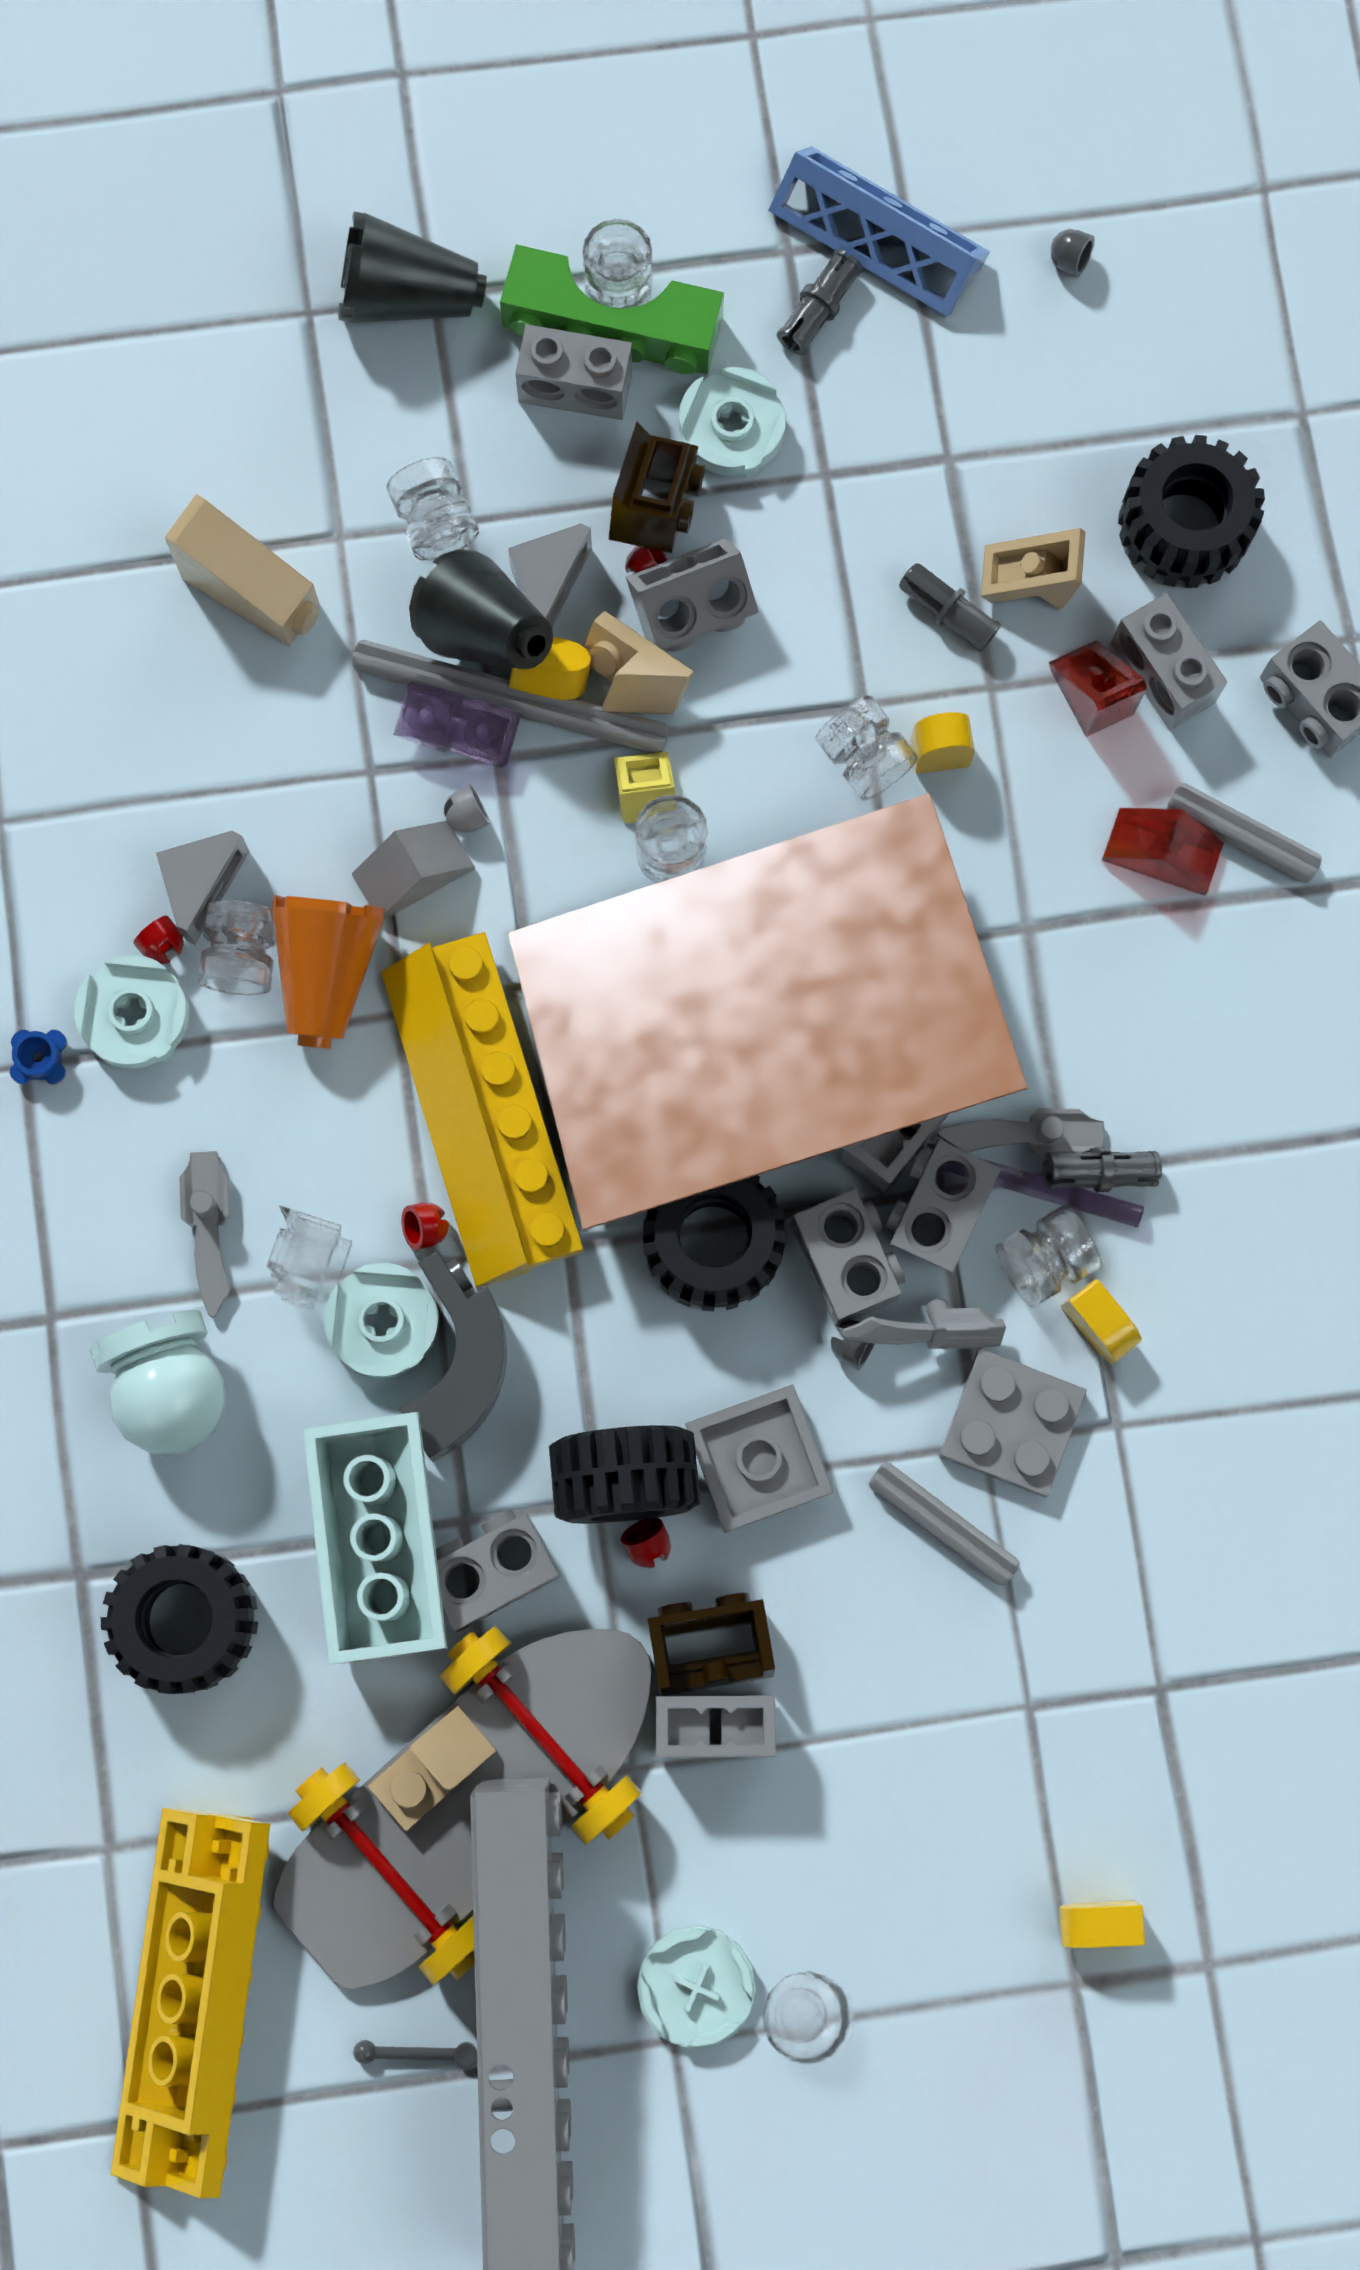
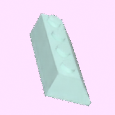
(374, 1538)

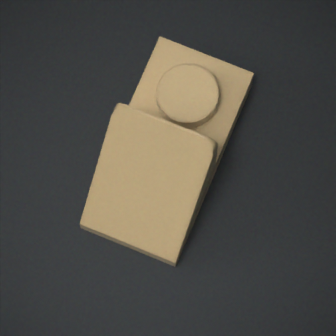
(1033, 567)
(640, 672)
(432, 1768)

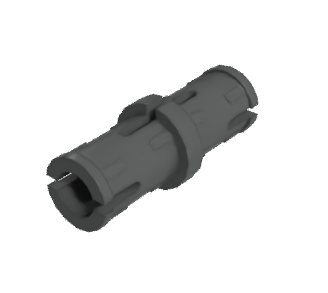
(819, 302)
(1101, 1169)

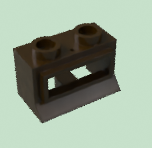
(648, 520)
(729, 1612)

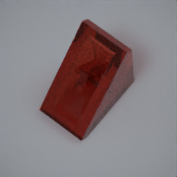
(1097, 686)
(1164, 847)

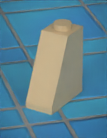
(241, 572)

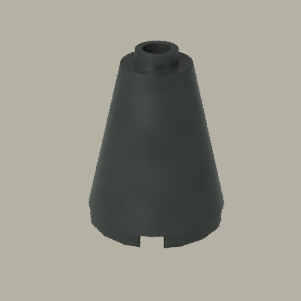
(404, 276)
(477, 614)

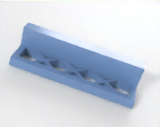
(888, 212)

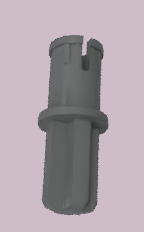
(949, 606)

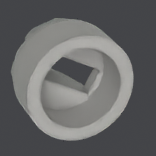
(465, 810)

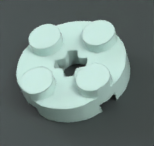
(761, 413)
(111, 988)
(361, 1295)

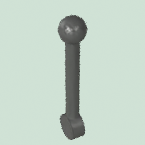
(464, 2054)

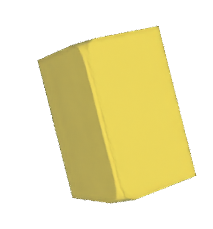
(641, 781)

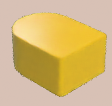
(559, 676)
(942, 742)
(1102, 1321)
(1102, 1924)

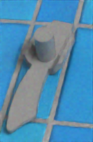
(1045, 1132)
(207, 1206)
(948, 1329)

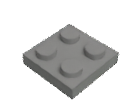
(1012, 1422)
(759, 1458)

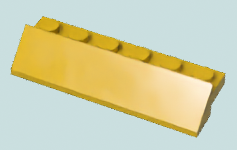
(481, 1109)
(191, 2002)

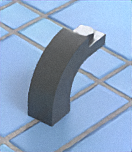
(475, 1378)

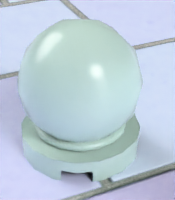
(164, 1388)

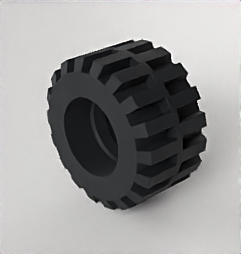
(1200, 472)
(721, 1285)
(624, 1474)
(130, 1615)

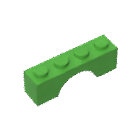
(671, 330)

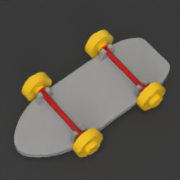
(383, 1896)

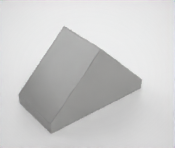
(550, 566)
(412, 866)
(200, 875)

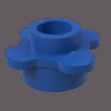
(26, 1045)

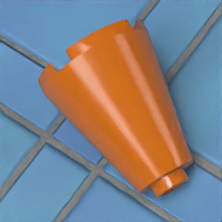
(322, 963)

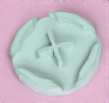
(696, 1987)

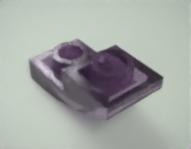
(457, 724)

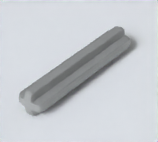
(1247, 833)
(944, 1523)

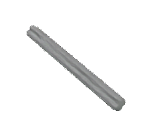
(566, 714)

